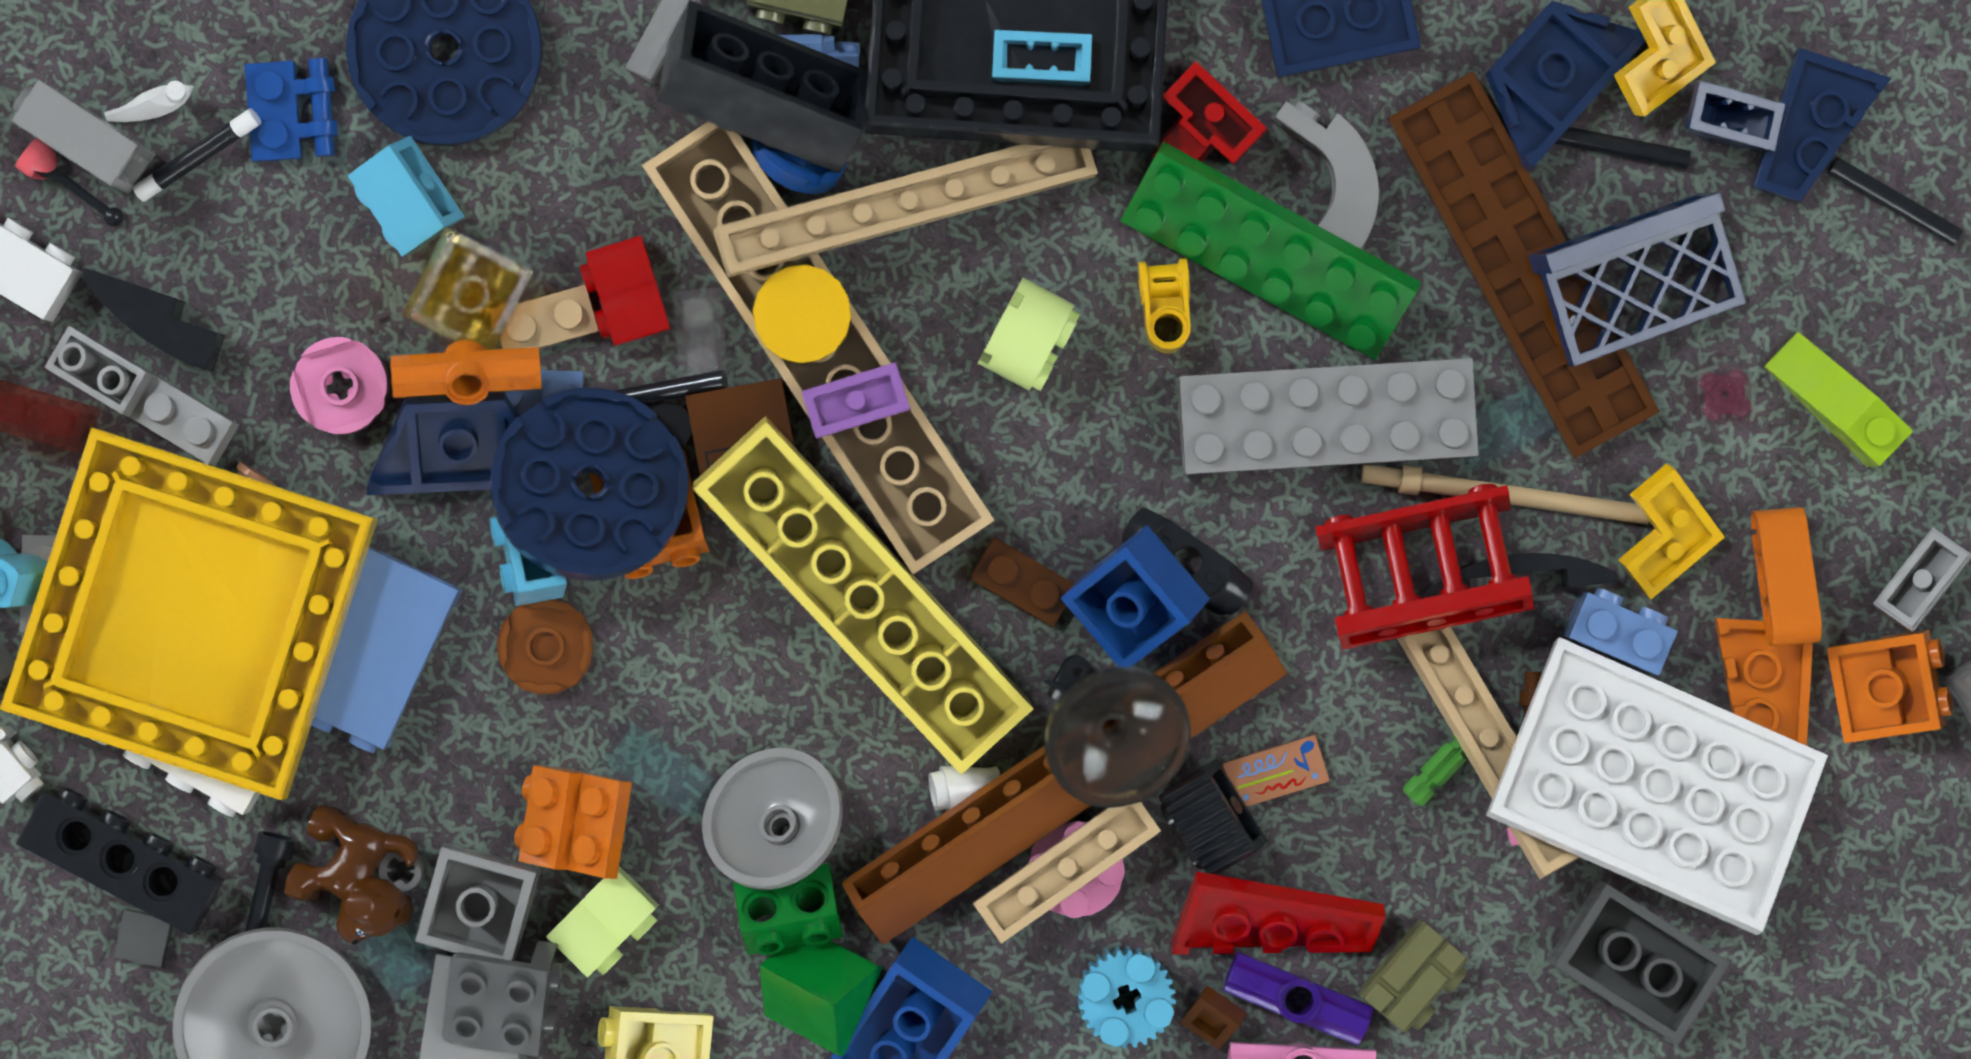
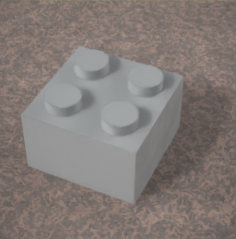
(477, 903)

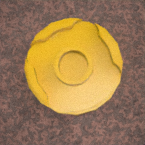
(802, 314)

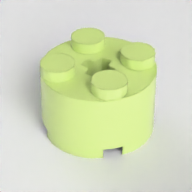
(1027, 334)

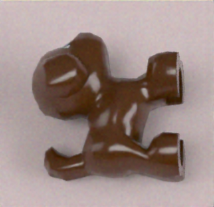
(368, 903)

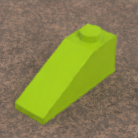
(1838, 401)

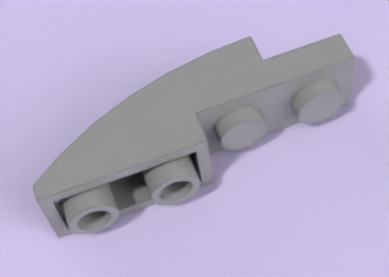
(142, 396)

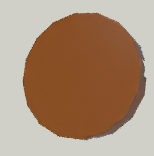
(559, 636)

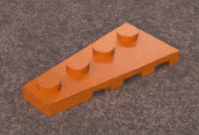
(1766, 681)

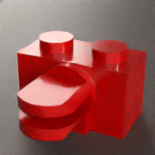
(1209, 118)

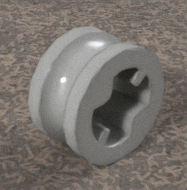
(402, 884)

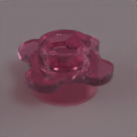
(1712, 388)

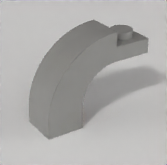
(1350, 169)

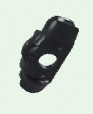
(1217, 576)

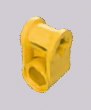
(1165, 300)

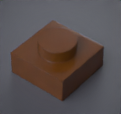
(1213, 1017)

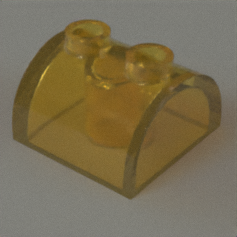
(466, 291)

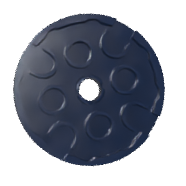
(435, 99)
(599, 435)

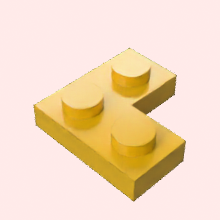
(1673, 58)
(1680, 533)

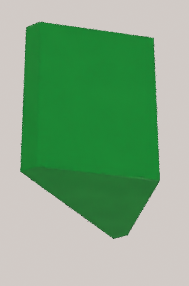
(818, 992)

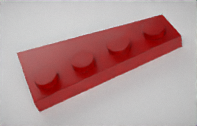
(1248, 913)

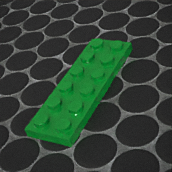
(1270, 251)

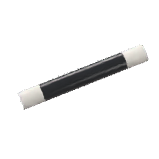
(197, 155)

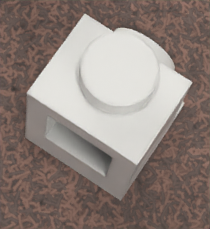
(17, 770)

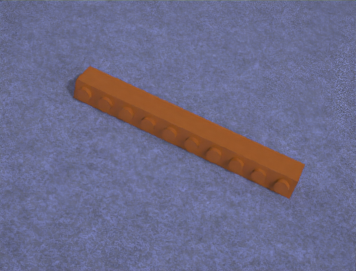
(1031, 803)

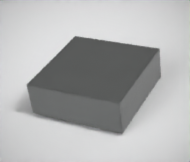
(142, 938)

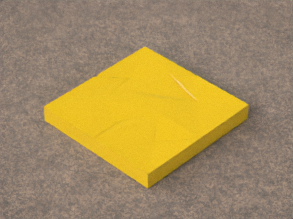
(189, 614)

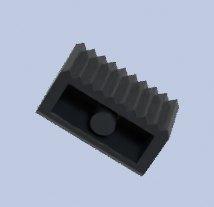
(1211, 819)

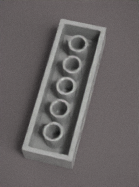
(1327, 416)

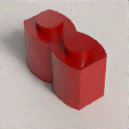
(626, 291)

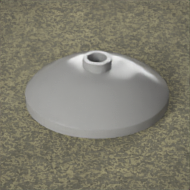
(753, 804)

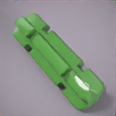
(1435, 772)

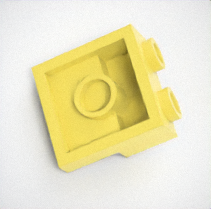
(655, 1034)

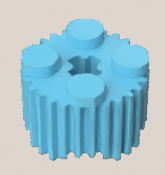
(1151, 1008)

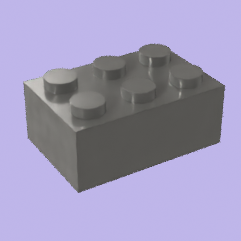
(1638, 961)

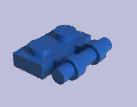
(274, 96)

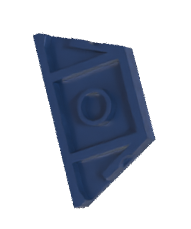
(1556, 74)
(441, 445)

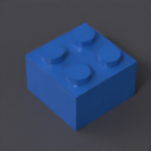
(1135, 598)

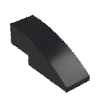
(157, 319)

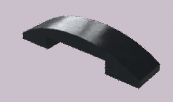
(1573, 570)

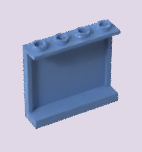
(383, 649)

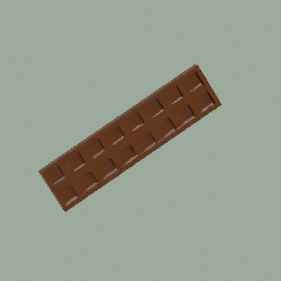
(1495, 224)

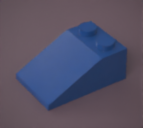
(917, 1009)

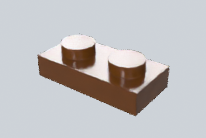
(1022, 581)

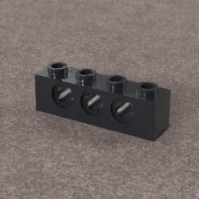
(49, 837)

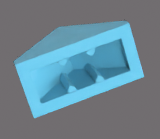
(1079, 77)

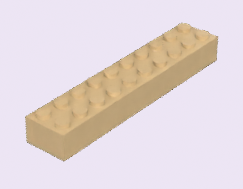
(892, 461)

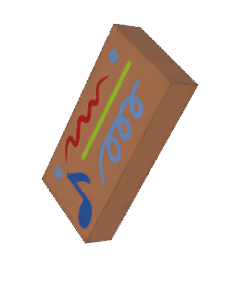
(1277, 770)

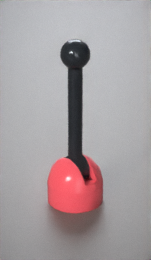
(41, 162)

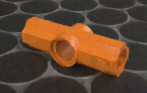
(466, 372)

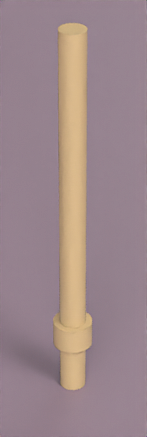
(1412, 480)

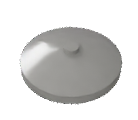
(272, 999)

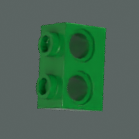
(790, 923)

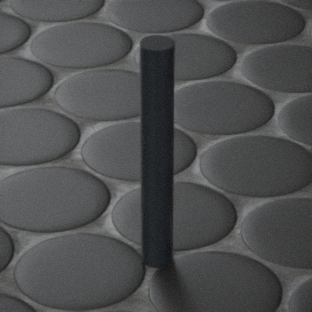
(1625, 147)
(1895, 201)
(677, 387)

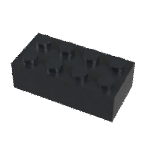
(764, 87)

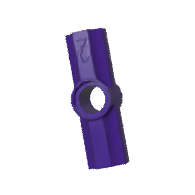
(1326, 1011)

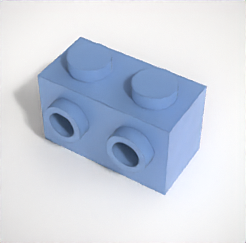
(1619, 633)

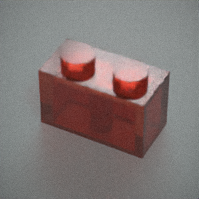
(46, 416)

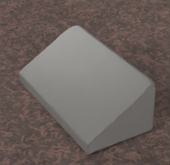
(650, 52)
(1922, 580)

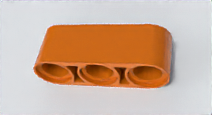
(1786, 576)

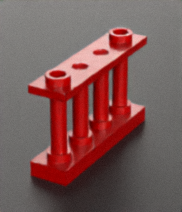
(1456, 602)

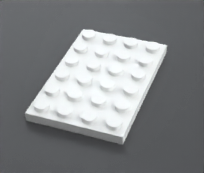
(1657, 786)

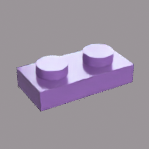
(855, 400)

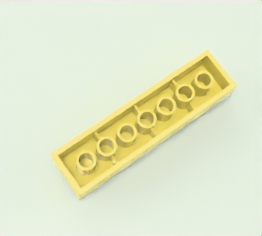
(862, 595)

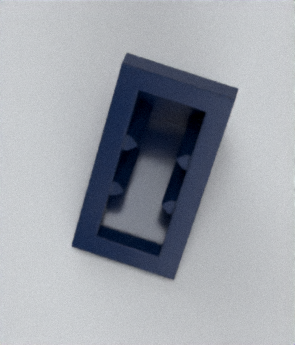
(1734, 117)

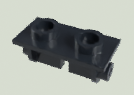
(1070, 672)

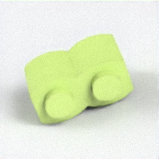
(603, 922)

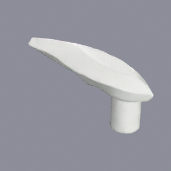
(152, 103)

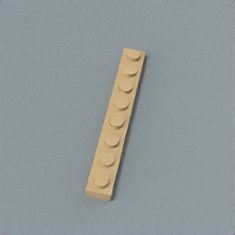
(898, 205)

